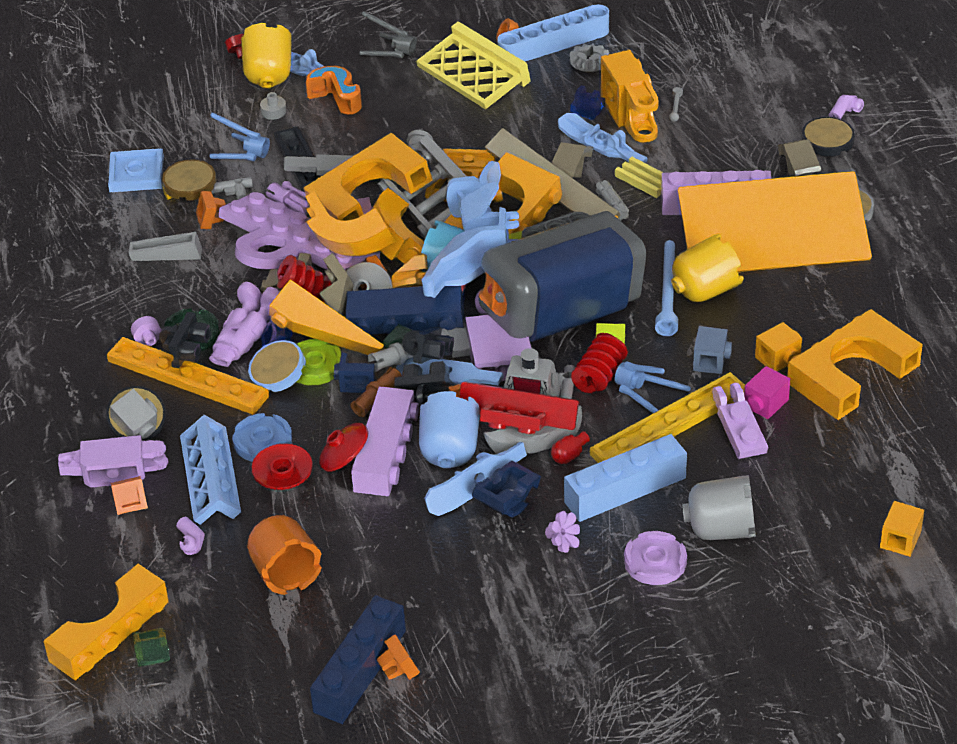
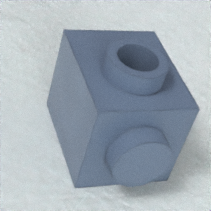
(711, 350)

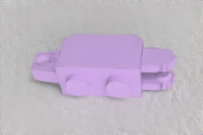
(113, 460)

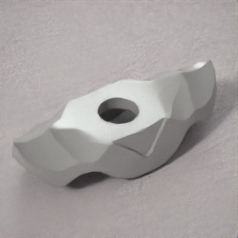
(504, 439)

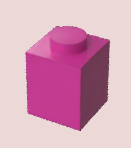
(767, 392)

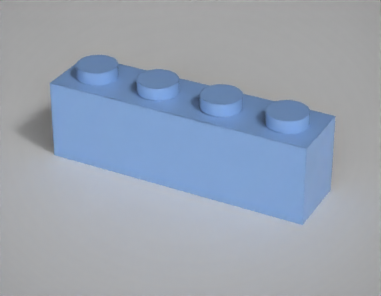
(625, 477)

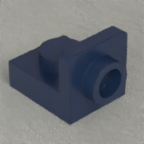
(353, 376)

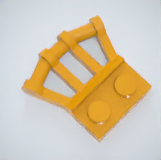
(471, 163)

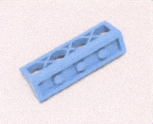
(217, 467)

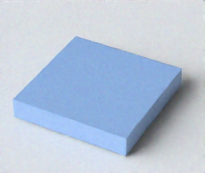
(136, 170)

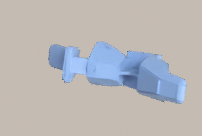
(482, 228)

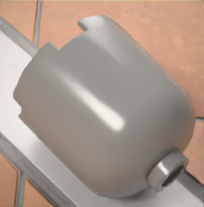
(721, 509)

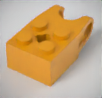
(629, 94)

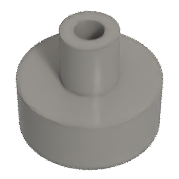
(273, 106)

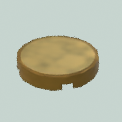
(188, 179)

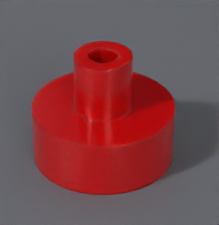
(234, 45)

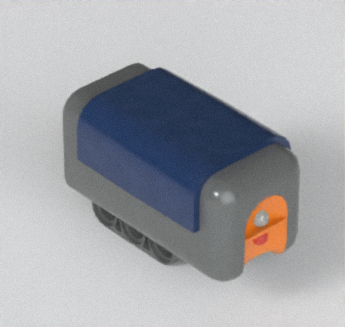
(562, 274)

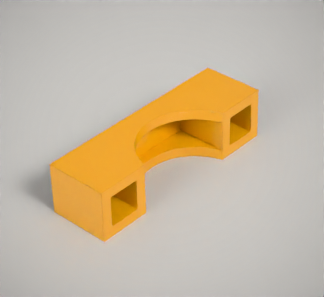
(79, 646)

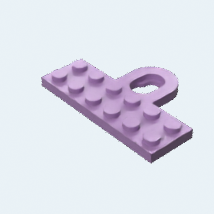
(278, 226)

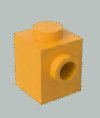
(778, 346)

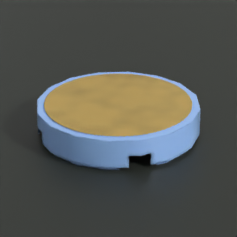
(277, 365)

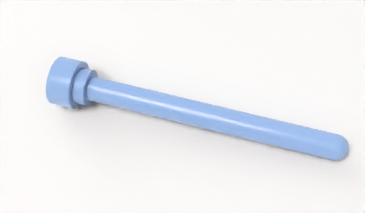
(666, 321)

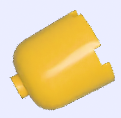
(266, 54)
(706, 270)

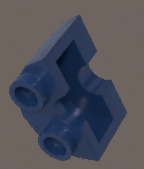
(507, 489)

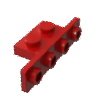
(520, 408)

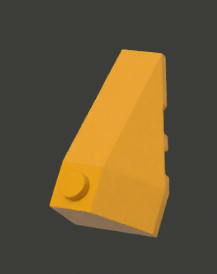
(313, 318)

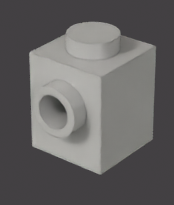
(134, 415)

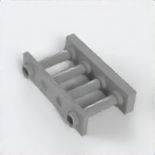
(443, 169)

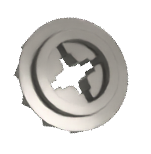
(579, 56)

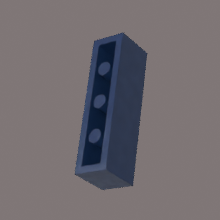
(383, 309)
(355, 660)

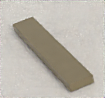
(574, 195)

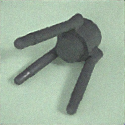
(401, 40)

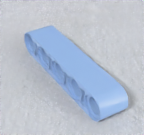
(556, 33)

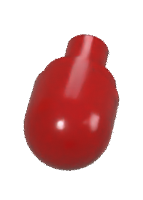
(569, 447)

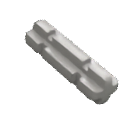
(610, 196)

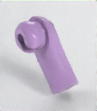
(846, 103)
(193, 536)

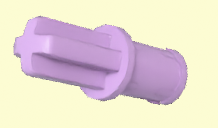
(288, 198)

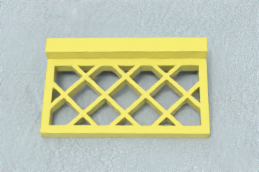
(486, 54)

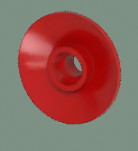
(343, 446)
(282, 466)

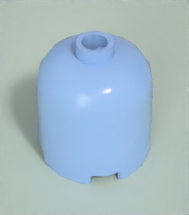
(448, 429)

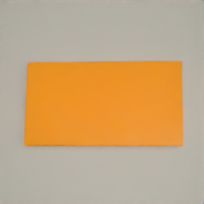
(780, 220)

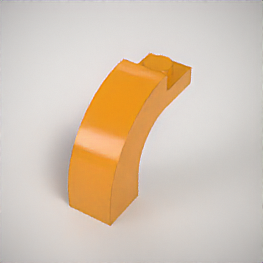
(348, 237)
(407, 244)

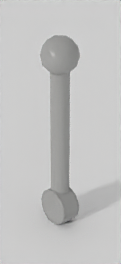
(677, 93)

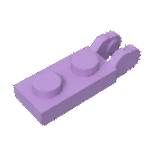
(739, 422)

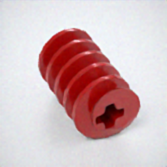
(303, 275)
(599, 363)

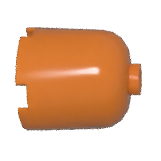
(284, 554)

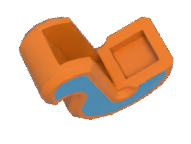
(339, 83)

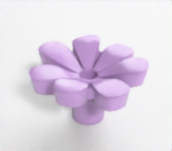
(563, 531)

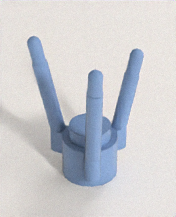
(253, 143)
(632, 376)

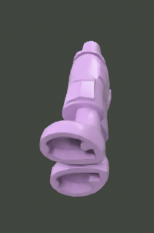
(243, 324)

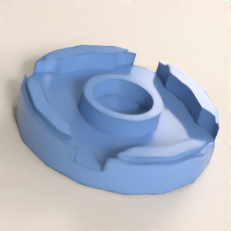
(258, 433)

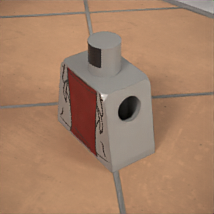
(532, 374)

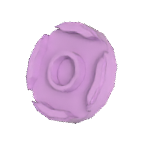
(655, 558)

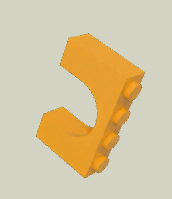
(384, 159)
(530, 185)
(864, 337)

